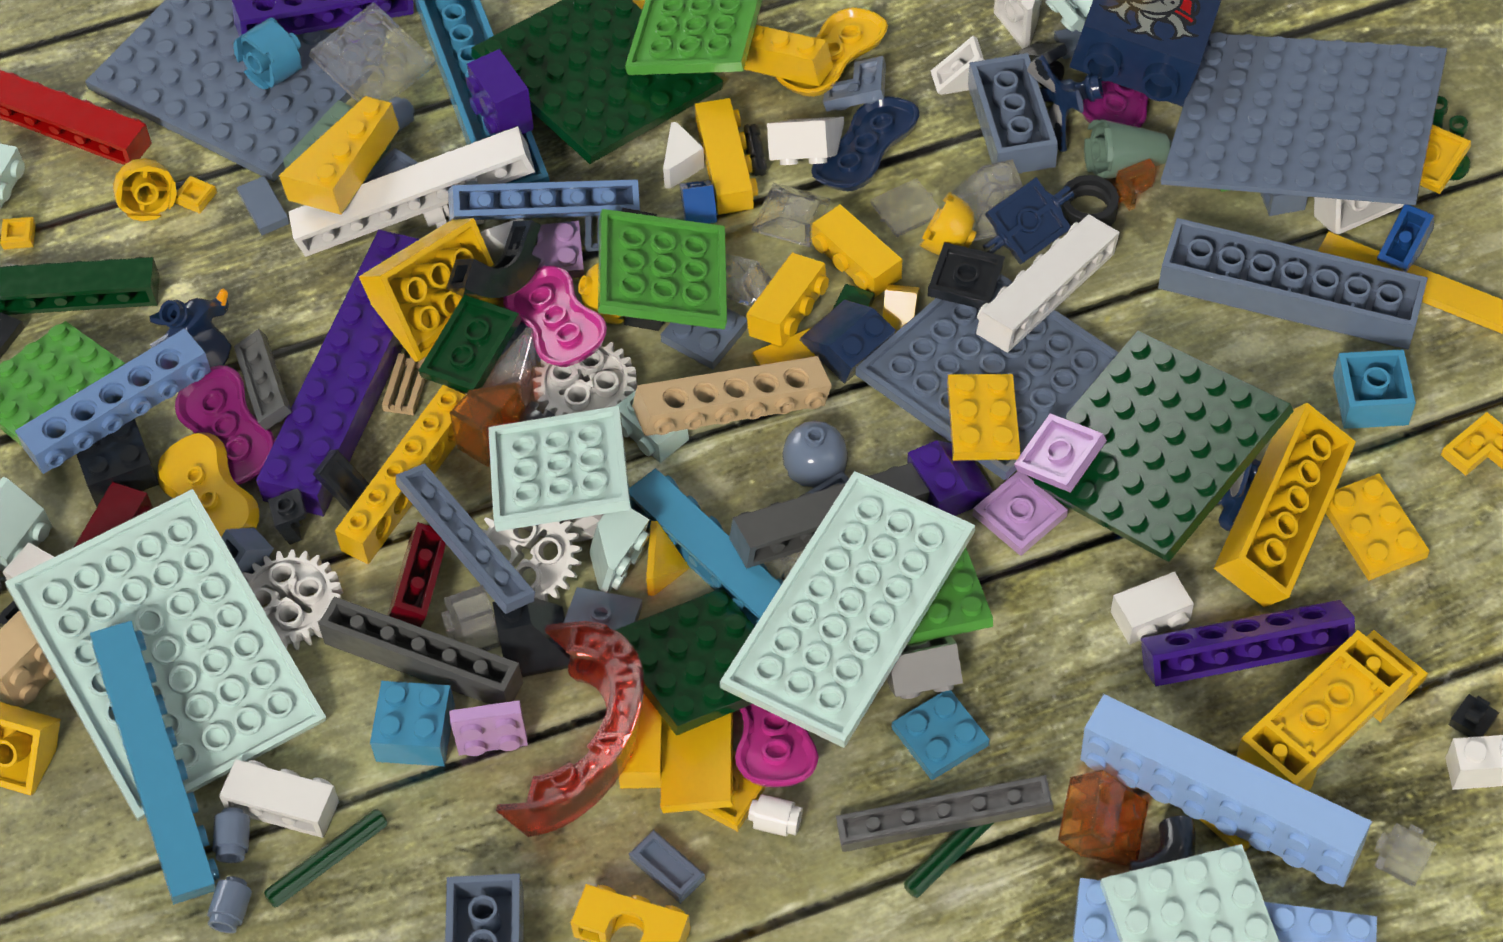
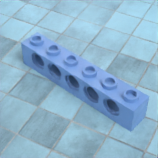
(541, 199)
(113, 401)

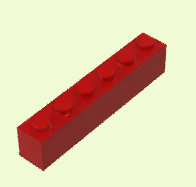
(72, 120)

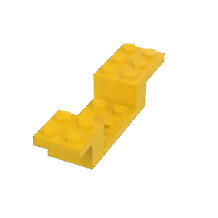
(1326, 709)

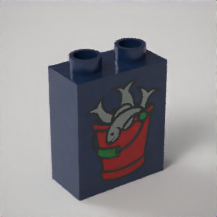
(1146, 44)

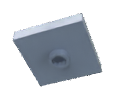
(603, 608)

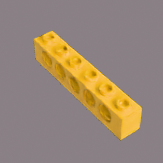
(382, 502)

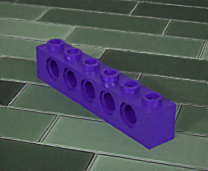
(309, 15)
(1246, 642)

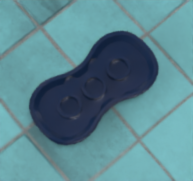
(869, 137)

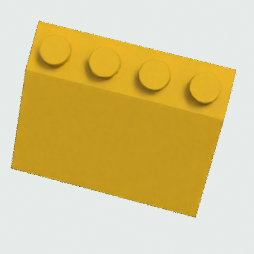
(412, 284)

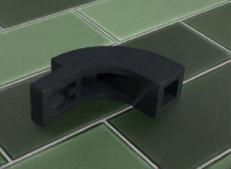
(508, 274)

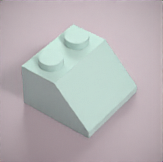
(20, 522)

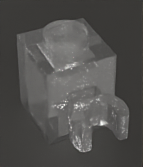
(1404, 853)

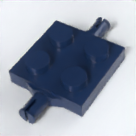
(1028, 220)

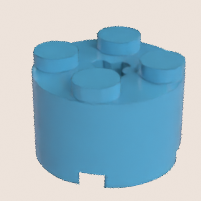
(268, 53)

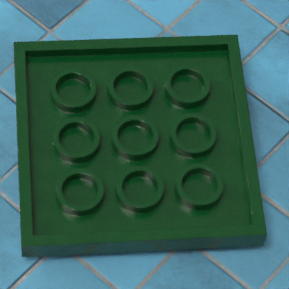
(687, 655)

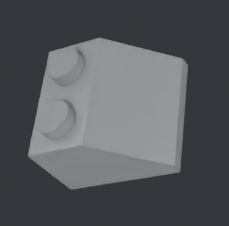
(926, 667)

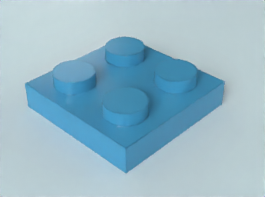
(940, 734)

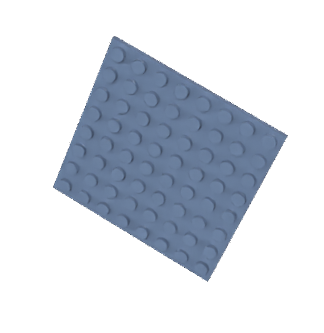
(1308, 118)

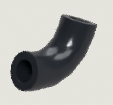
(1176, 843)

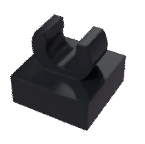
(1474, 717)

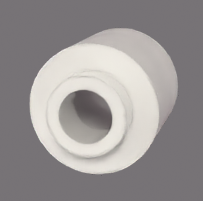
(775, 815)

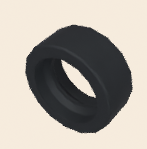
(1091, 186)

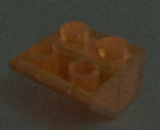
(481, 410)
(1103, 818)

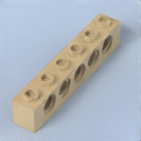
(731, 396)

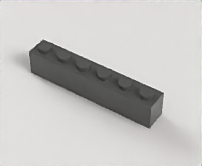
(790, 525)
(420, 652)

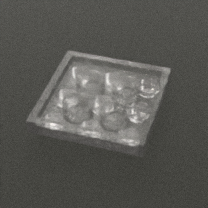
(372, 56)

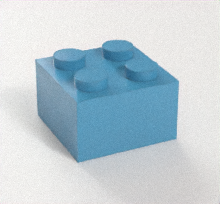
(1374, 389)
(412, 723)

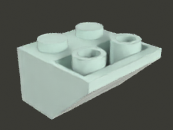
(616, 545)

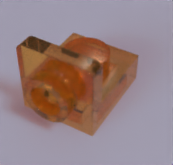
(1134, 180)

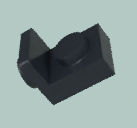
(287, 514)

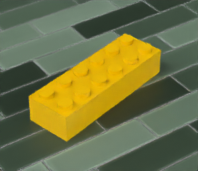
(1285, 506)

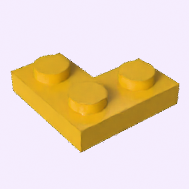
(1475, 444)

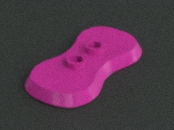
(561, 325)
(774, 750)

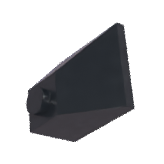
(525, 639)

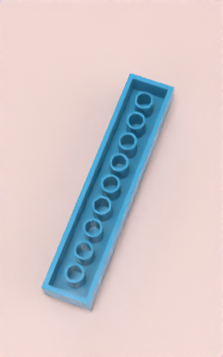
(452, 32)

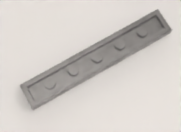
(944, 813)

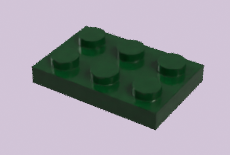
(469, 344)

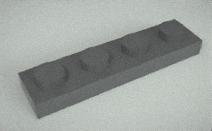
(262, 379)

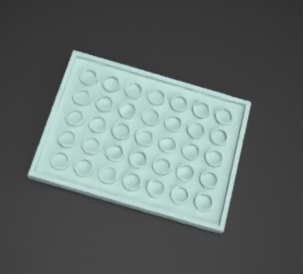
(208, 638)

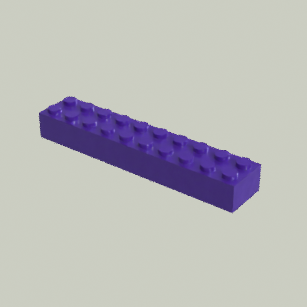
(337, 390)

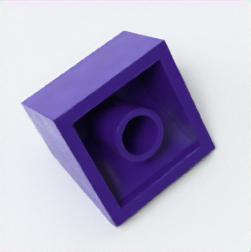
(952, 484)

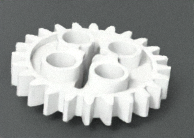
(585, 382)
(549, 573)
(303, 578)

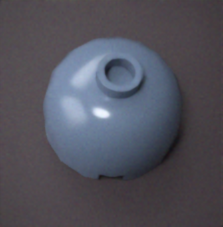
(814, 453)

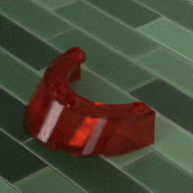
(614, 668)

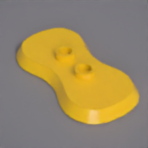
(848, 37)
(202, 465)

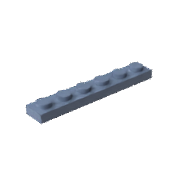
(465, 538)

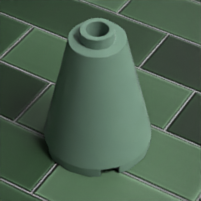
(1120, 146)

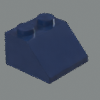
(847, 337)

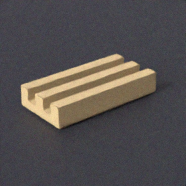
(400, 363)

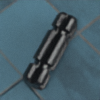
(755, 149)

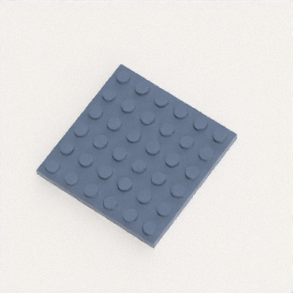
(1047, 366)

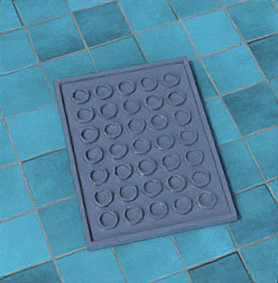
(187, 79)

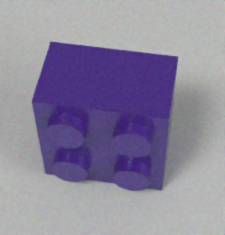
(499, 94)

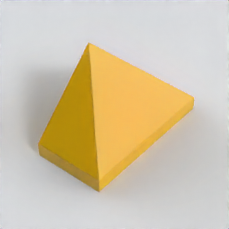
(663, 562)

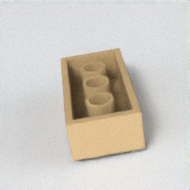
(22, 663)

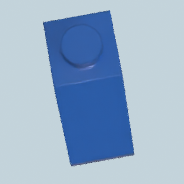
(698, 201)
(1407, 238)

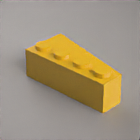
(342, 157)

